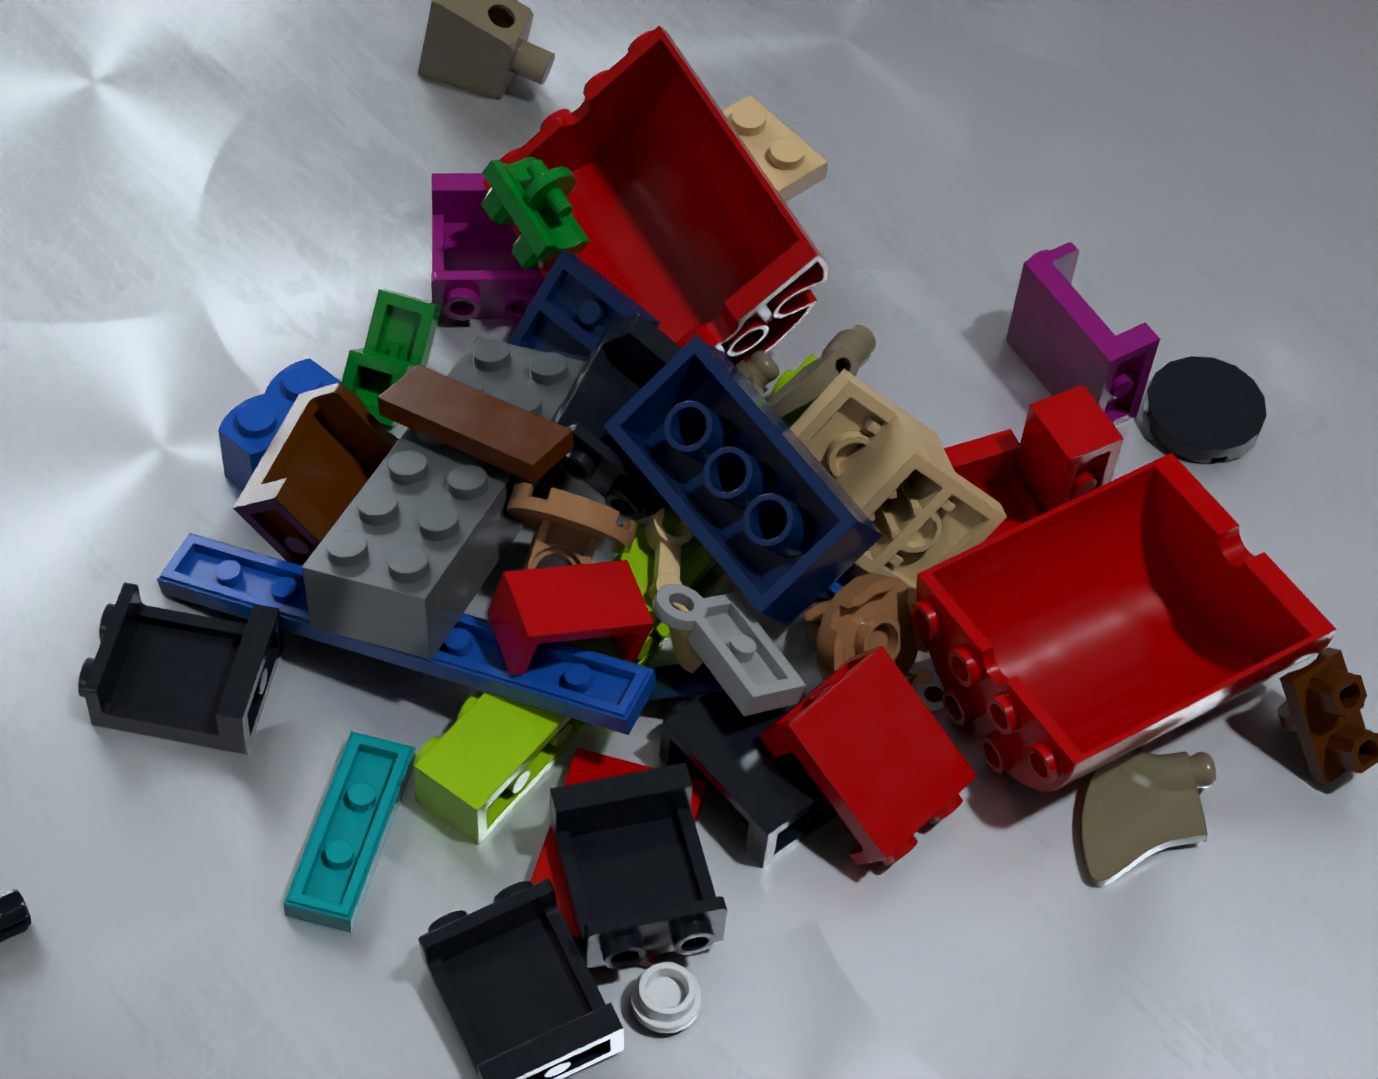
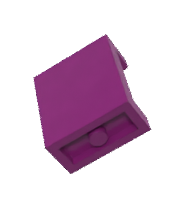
(472, 255)
(1070, 343)

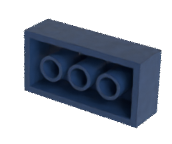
(742, 481)

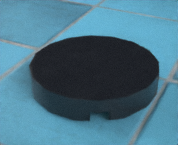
(1204, 409)

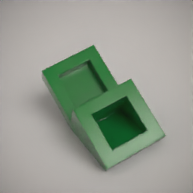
(395, 343)

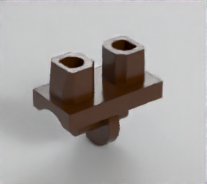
(1326, 713)

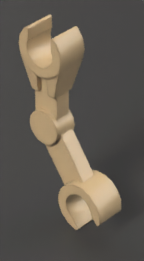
(667, 571)

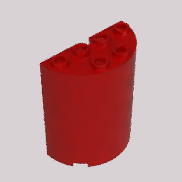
(679, 205)
(1107, 625)

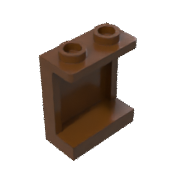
(313, 470)

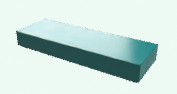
(350, 832)

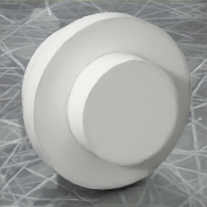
(666, 998)

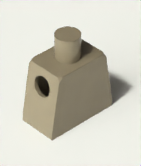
(482, 45)

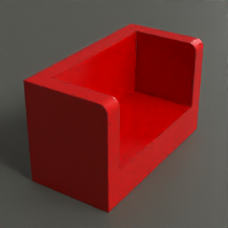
(1067, 448)
(568, 606)

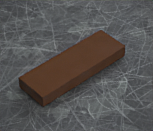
(476, 423)

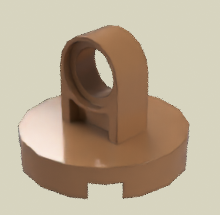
(568, 526)
(863, 616)

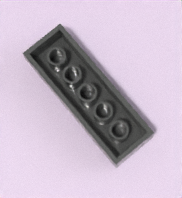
(431, 518)

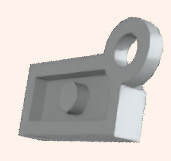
(732, 648)

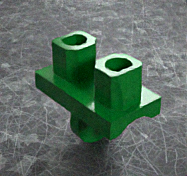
(538, 205)

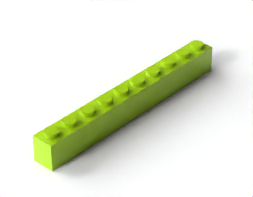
(507, 746)

